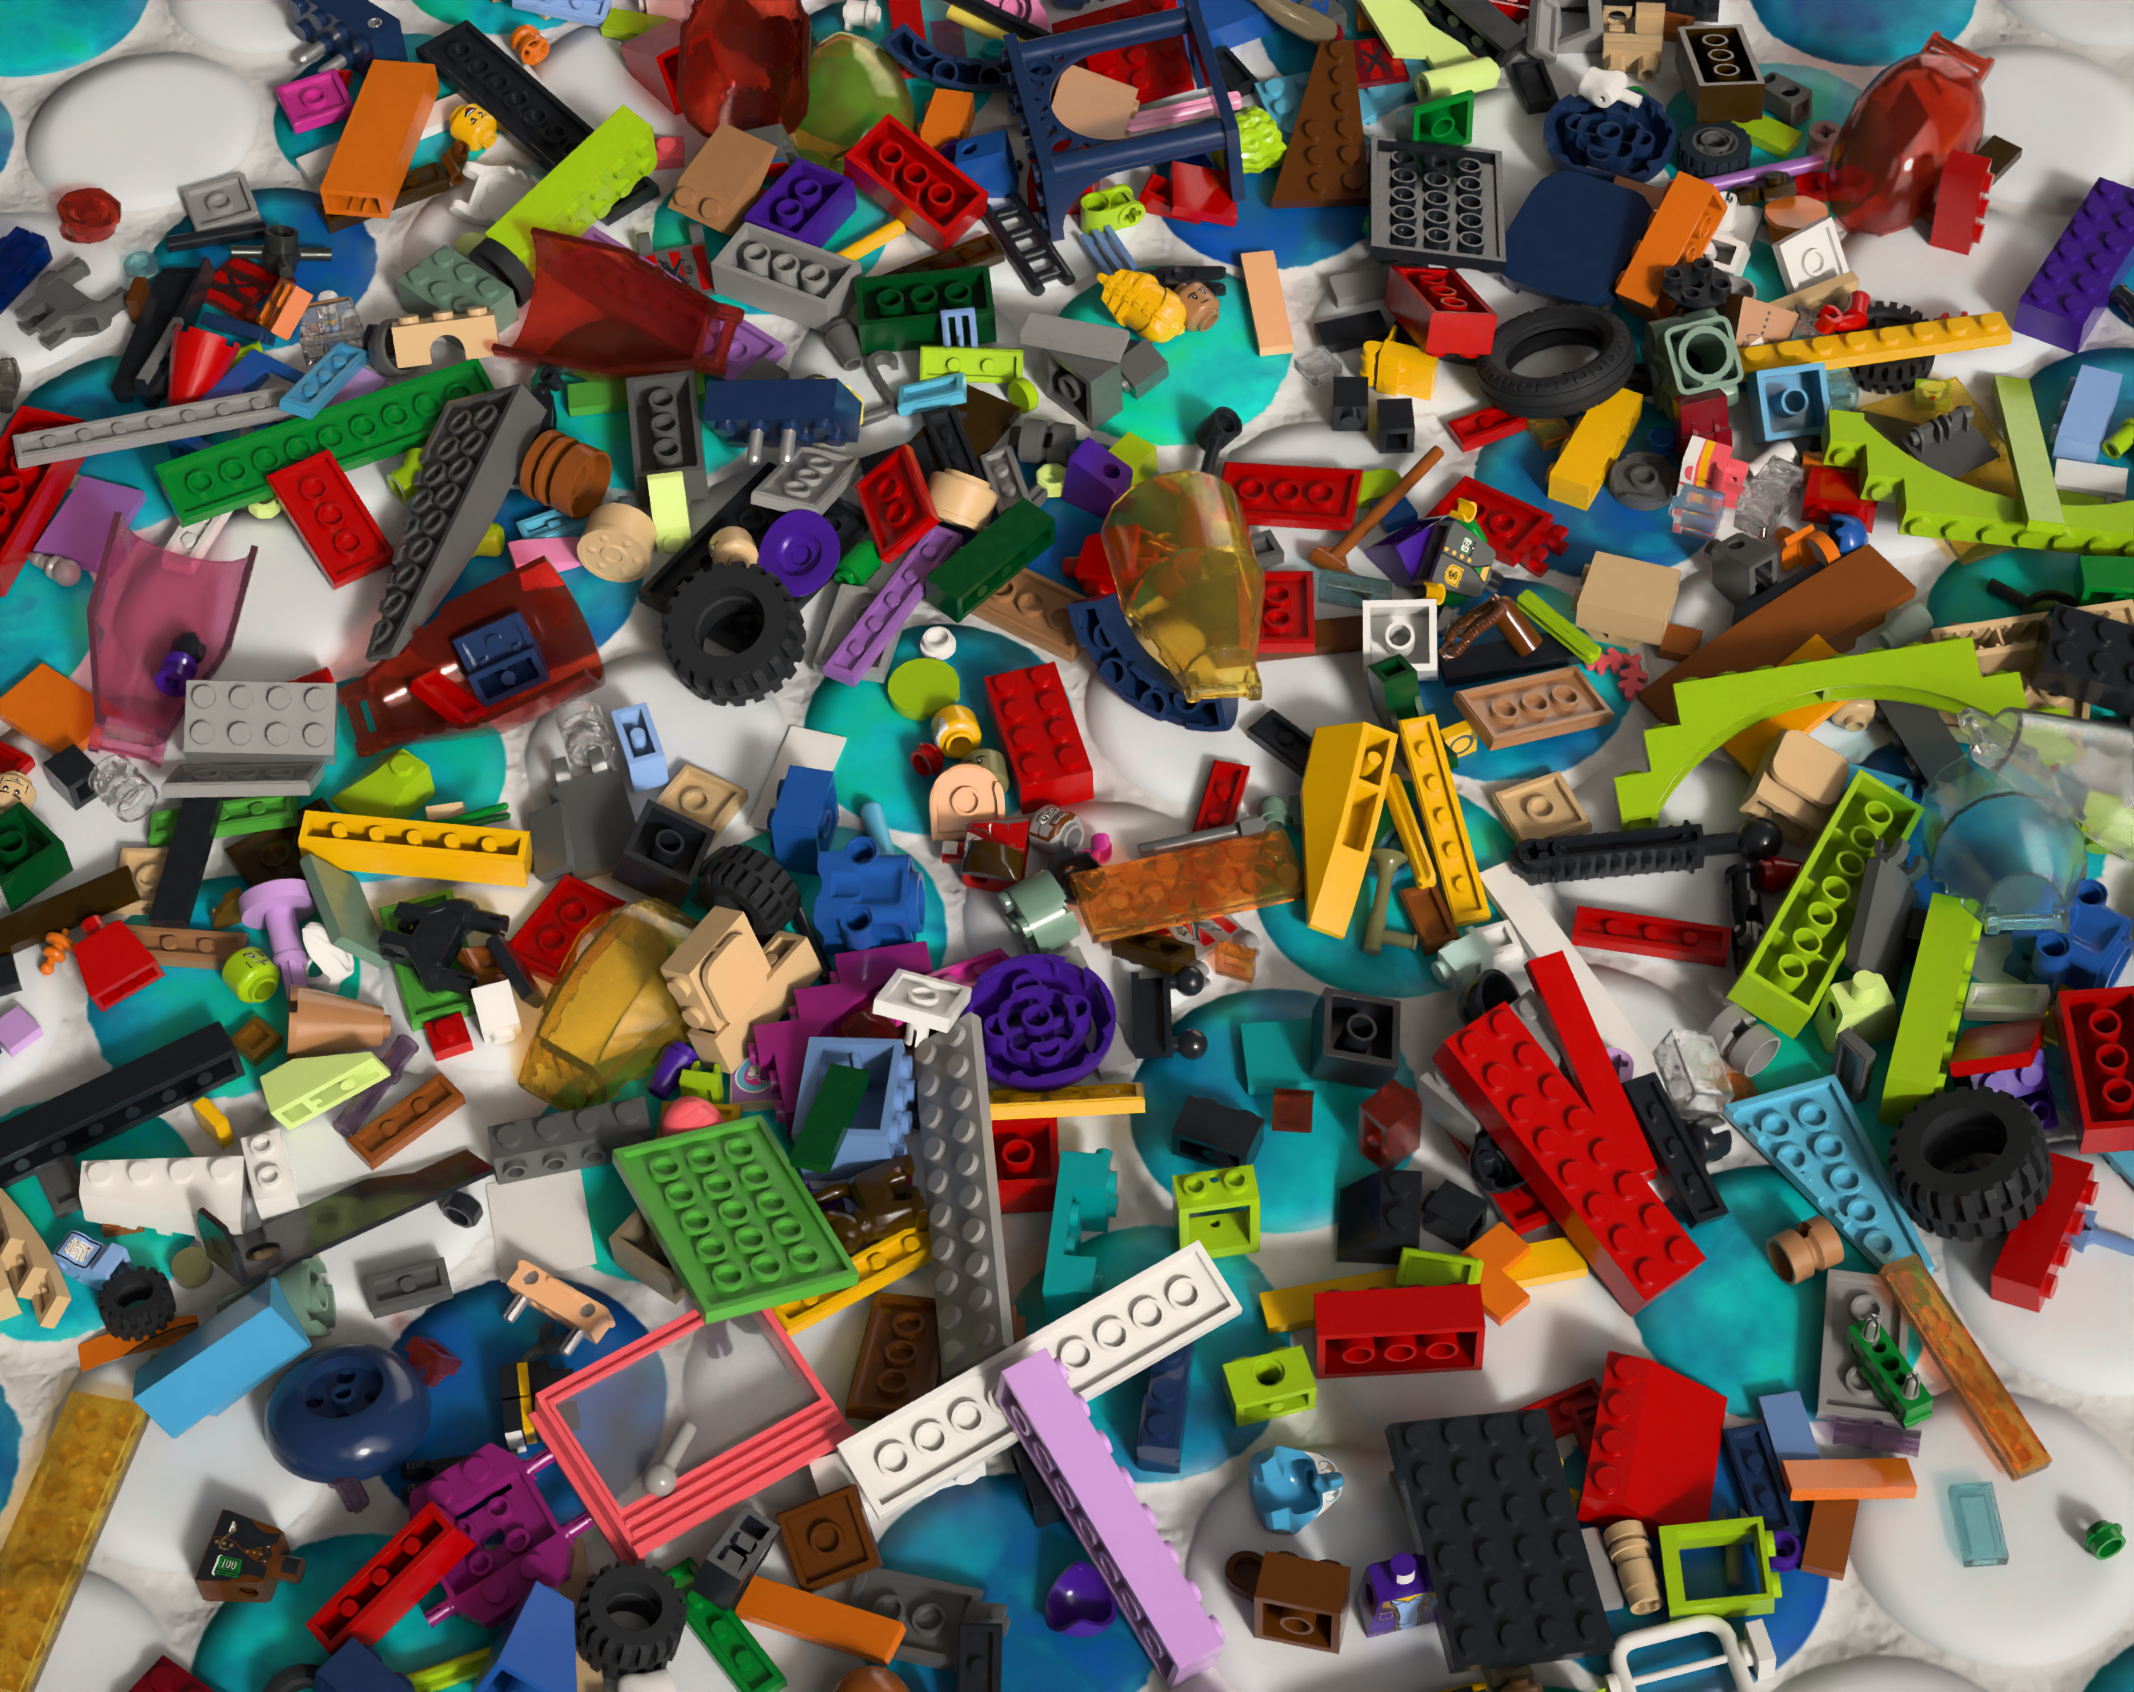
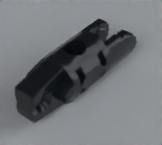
(1175, 275)

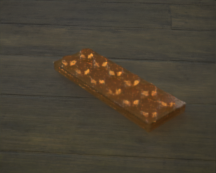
(1188, 886)

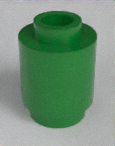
(858, 564)

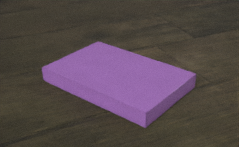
(85, 521)

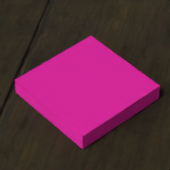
(315, 101)

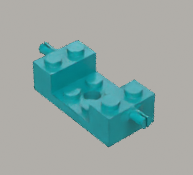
(1082, 1203)

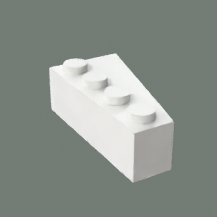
(166, 1193)

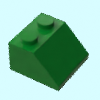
(1439, 121)

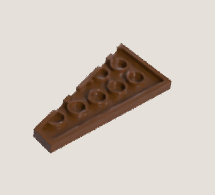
(1327, 145)

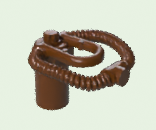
(1498, 612)

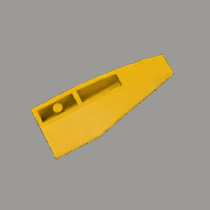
(1340, 816)

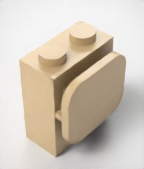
(1625, 600)
(1796, 785)
(717, 970)

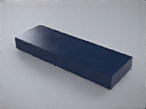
(1759, 1477)

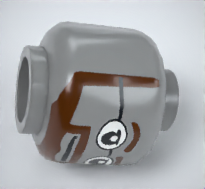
(1054, 829)

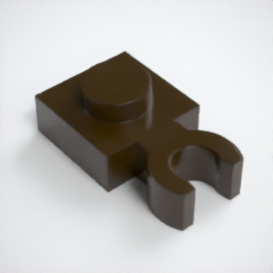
(1771, 187)

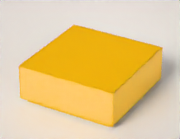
(213, 1122)

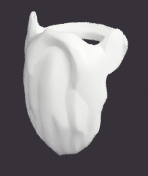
(332, 961)

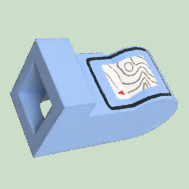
(90, 1260)

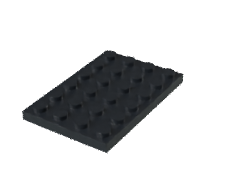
(1436, 204)
(742, 629)
(1498, 1540)

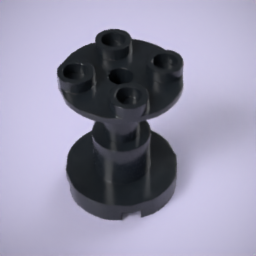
(1696, 287)

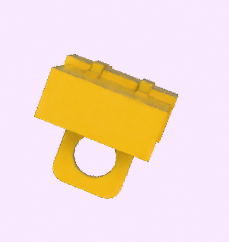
(1398, 368)

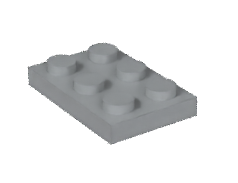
(846, 611)

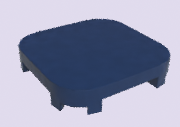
(1574, 239)

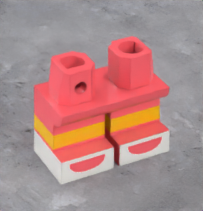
(1711, 467)

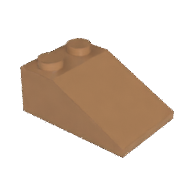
(723, 179)

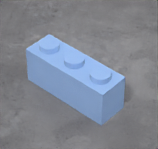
(2085, 414)

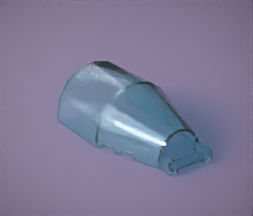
(2001, 849)

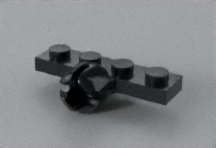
(1681, 1149)

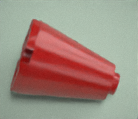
(196, 364)

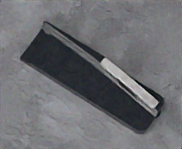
(173, 298)

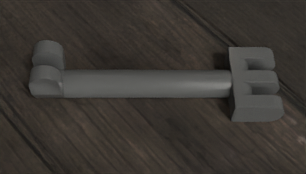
(1200, 838)

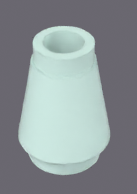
(1906, 627)

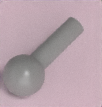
(661, 1476)

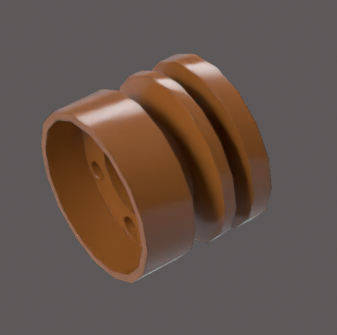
(565, 474)

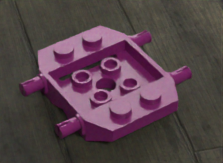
(535, 1546)

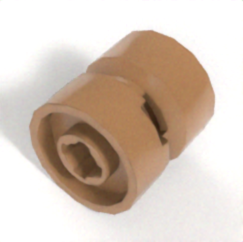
(1800, 1251)

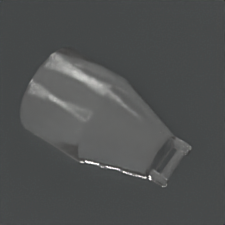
(2068, 761)

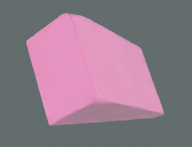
(559, 551)

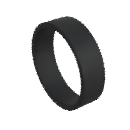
(493, 253)

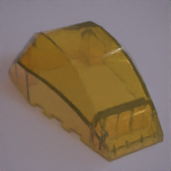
(608, 1007)

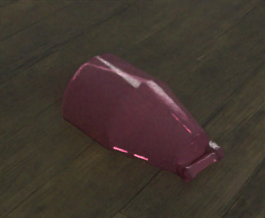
(133, 614)

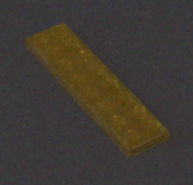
(61, 1528)

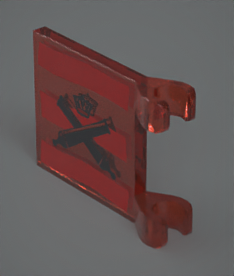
(239, 287)

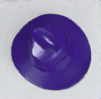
(800, 551)

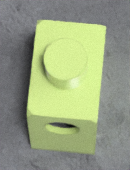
(1860, 1004)

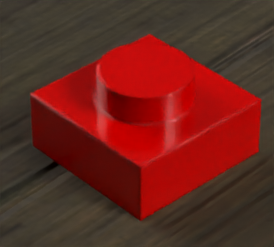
(448, 1036)

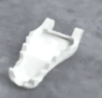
(494, 193)

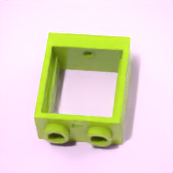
(1219, 1233)
(1719, 1533)

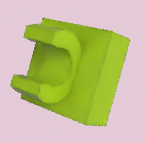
(702, 1084)

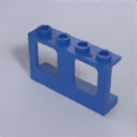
(243, 378)

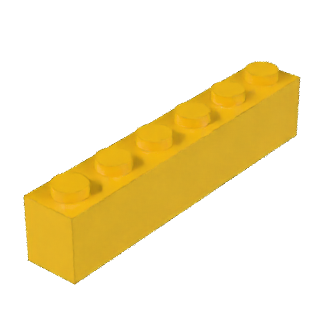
(418, 848)

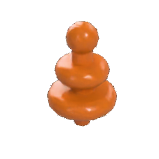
(54, 953)

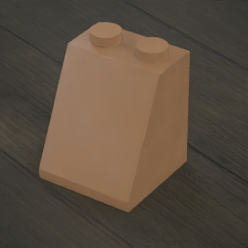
(1093, 104)

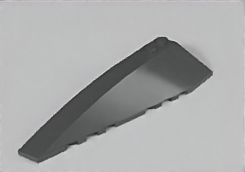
(458, 495)

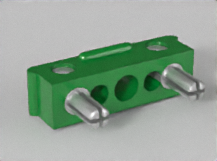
(1888, 1371)

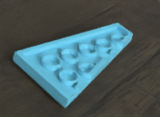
(1827, 1156)

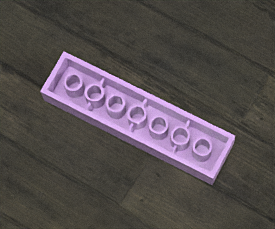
(1109, 1518)

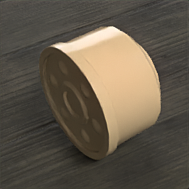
(962, 499)
(617, 543)

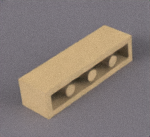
(792, 968)

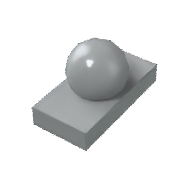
(1542, 30)

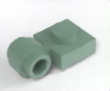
(1277, 814)

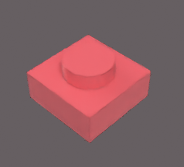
(670, 152)

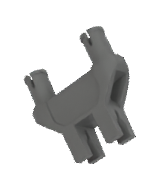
(63, 311)

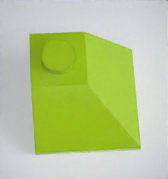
(388, 787)

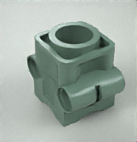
(1666, 361)

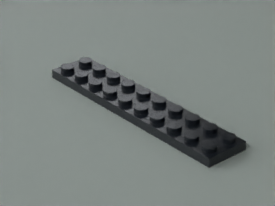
(519, 103)

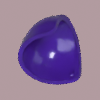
(1079, 1603)

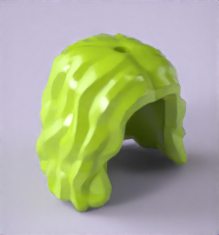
(1259, 141)

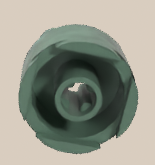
(1039, 912)

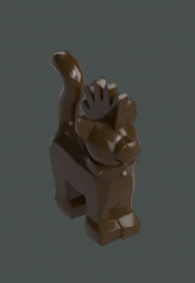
(881, 1204)

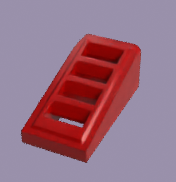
(1156, 198)

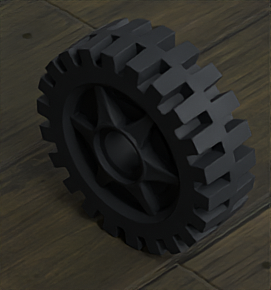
(1895, 373)

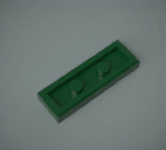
(829, 1118)

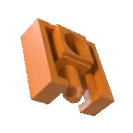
(284, 308)

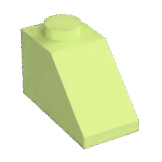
(669, 511)

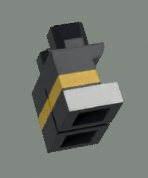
(518, 1389)

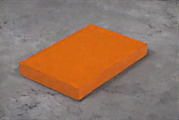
(49, 710)

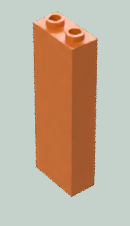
(380, 139)

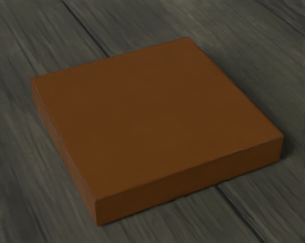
(829, 1539)

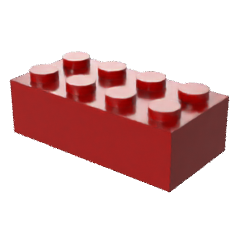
(915, 183)
(1440, 311)
(1039, 737)
(2098, 1065)
(1398, 1330)

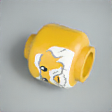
(956, 731)

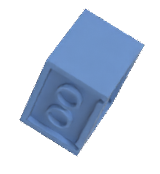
(883, 1112)

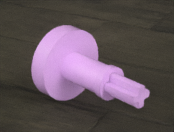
(279, 909)

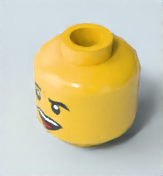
(473, 126)

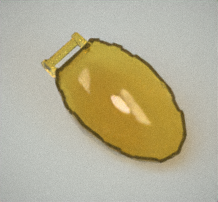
(849, 94)

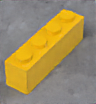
(1593, 449)

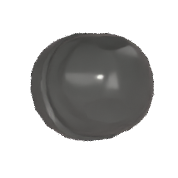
(382, 351)

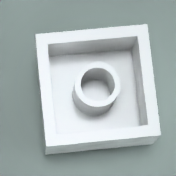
(1401, 628)

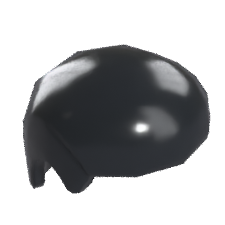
(1067, 862)
(1492, 1168)

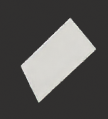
(541, 1223)

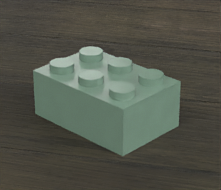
(454, 283)

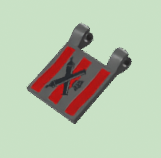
(686, 262)

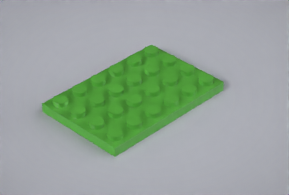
(734, 1218)

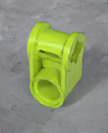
(1110, 208)

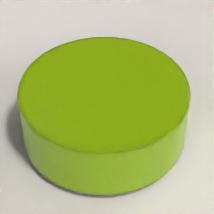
(1023, 394)

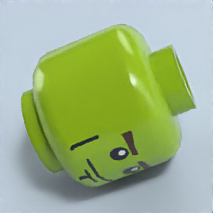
(250, 975)

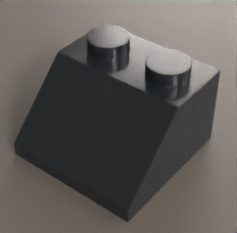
(1379, 1217)

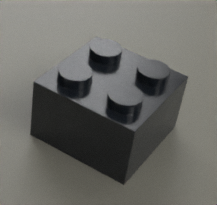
(663, 854)
(1355, 1039)

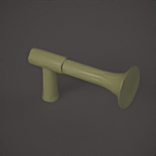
(1376, 935)

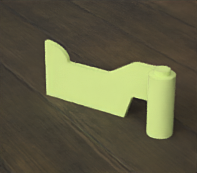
(1411, 36)

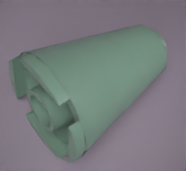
(305, 1292)

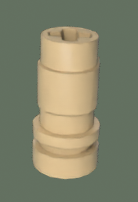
(1631, 1554)

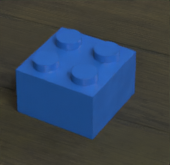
(803, 818)

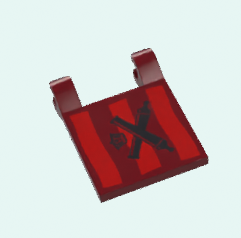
(1375, 63)

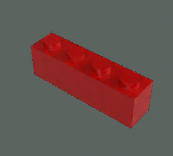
(2042, 1244)
(392, 1580)

